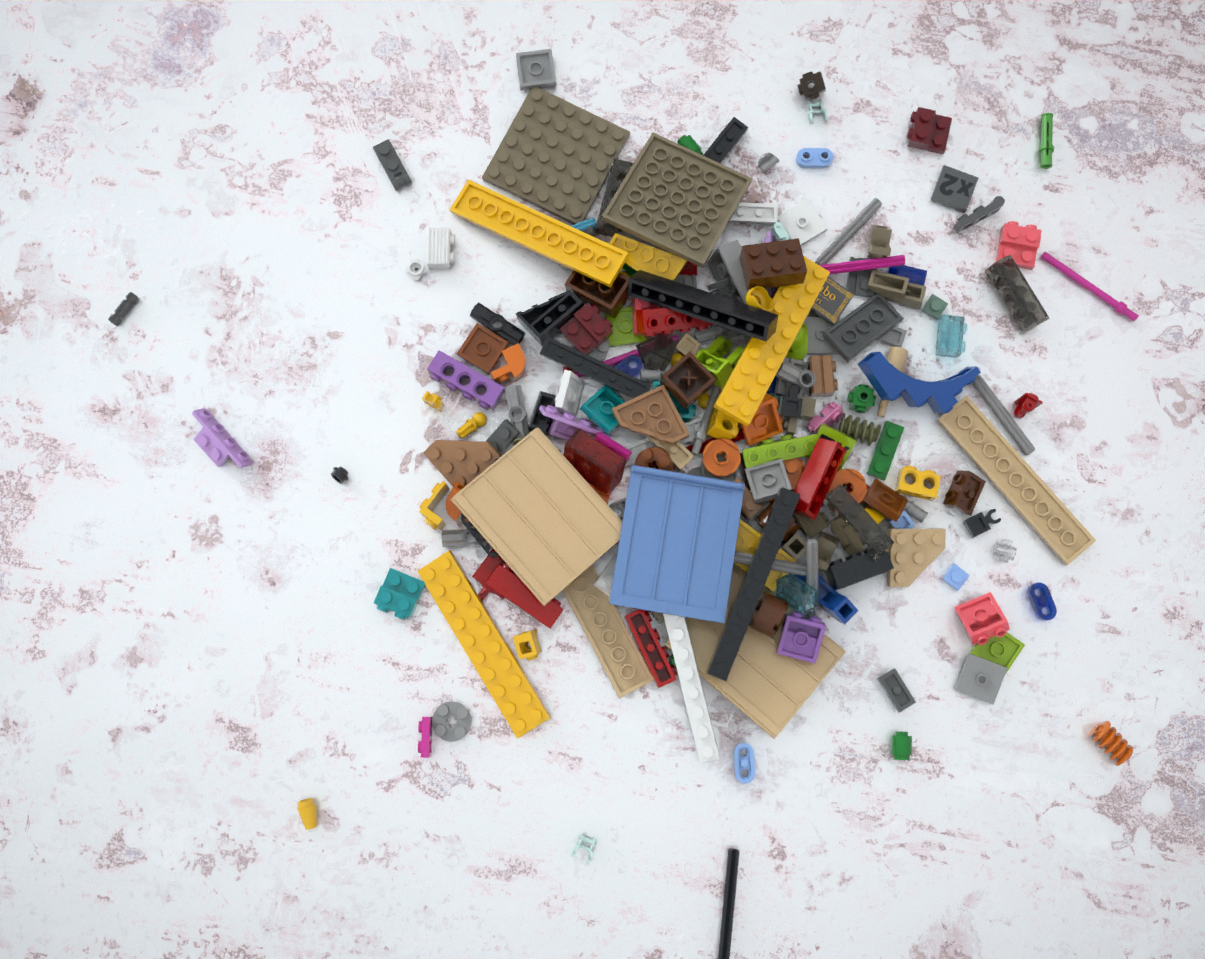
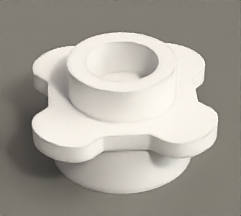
(416, 263)

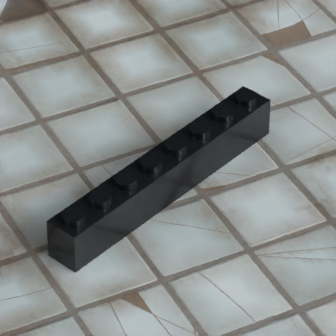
(703, 305)

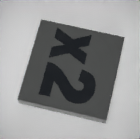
(954, 188)

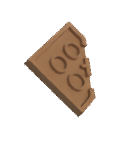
(652, 416)
(461, 459)

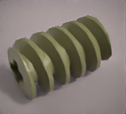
(859, 429)

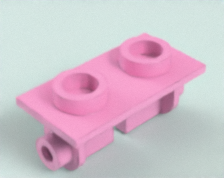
(832, 414)

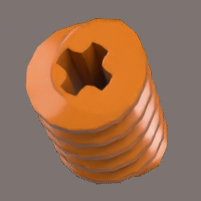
(1112, 741)

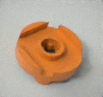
(718, 447)
(856, 480)

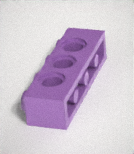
(444, 362)

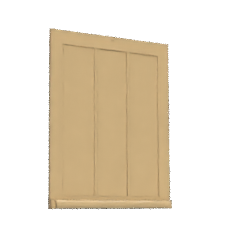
(540, 515)
(761, 682)

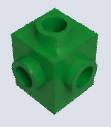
(857, 403)

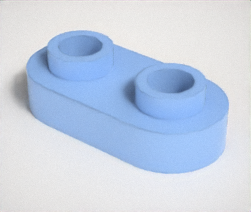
(815, 159)
(745, 762)

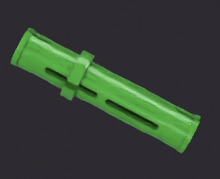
(1046, 148)

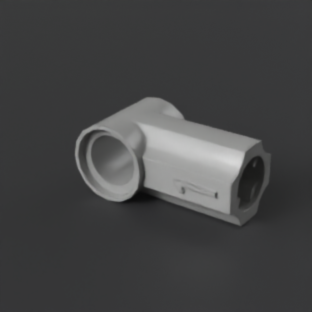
(794, 375)

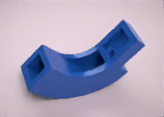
(833, 602)

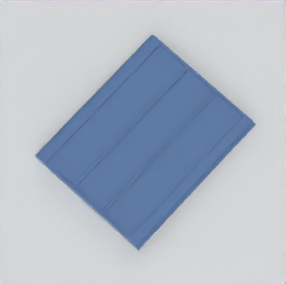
(677, 544)

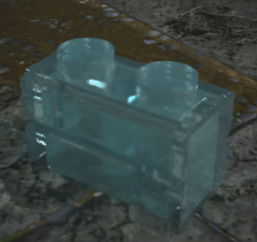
(950, 336)
(798, 593)

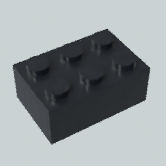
(856, 569)

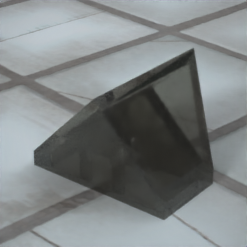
(657, 352)

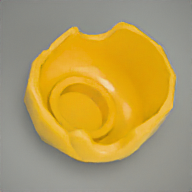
(759, 298)

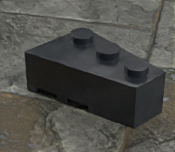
(550, 316)

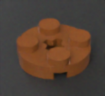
(655, 454)

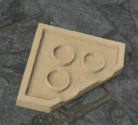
(912, 553)

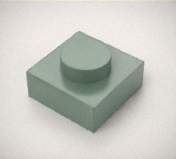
(934, 307)

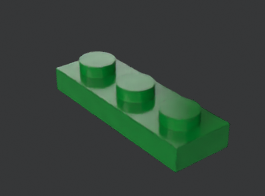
(885, 450)

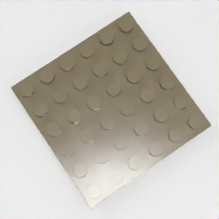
(556, 155)
(677, 199)

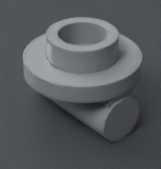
(767, 161)

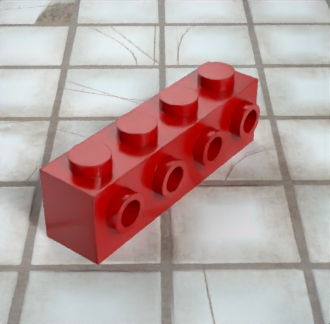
(666, 320)
(818, 477)
(513, 589)
(650, 648)

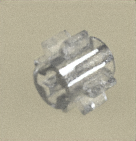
(1004, 551)

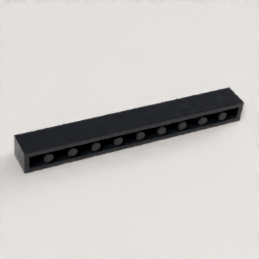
(752, 584)

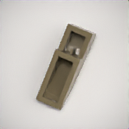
(897, 289)

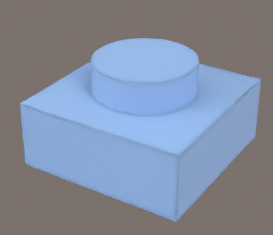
(903, 522)
(955, 577)

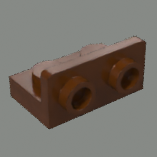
(964, 491)

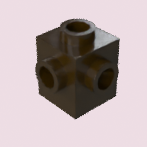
(817, 80)

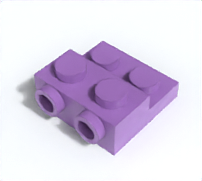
(801, 637)

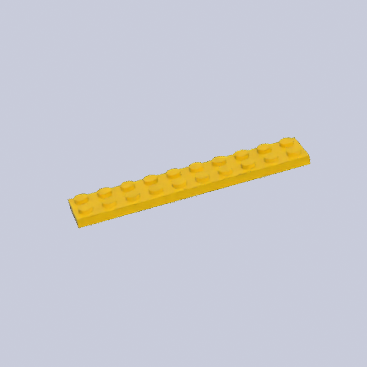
(539, 233)
(763, 358)
(484, 644)

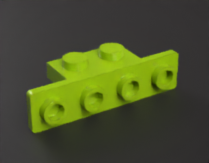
(785, 448)

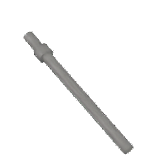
(700, 435)

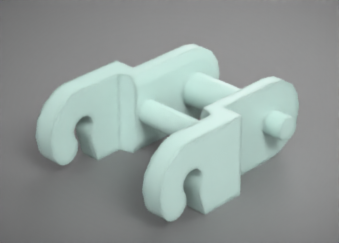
(823, 111)
(779, 232)
(592, 841)

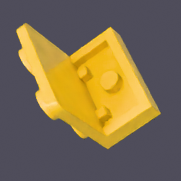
(428, 506)

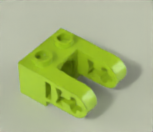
(714, 360)

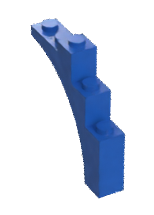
(892, 384)

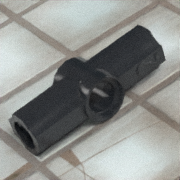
(488, 318)

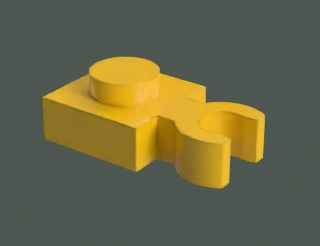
(433, 400)

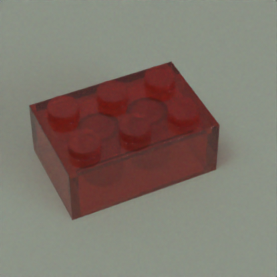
(594, 461)

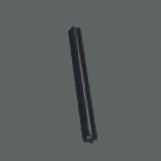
(728, 904)

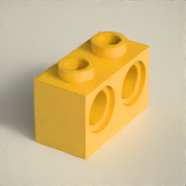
(716, 424)
(917, 488)

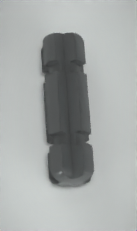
(122, 309)

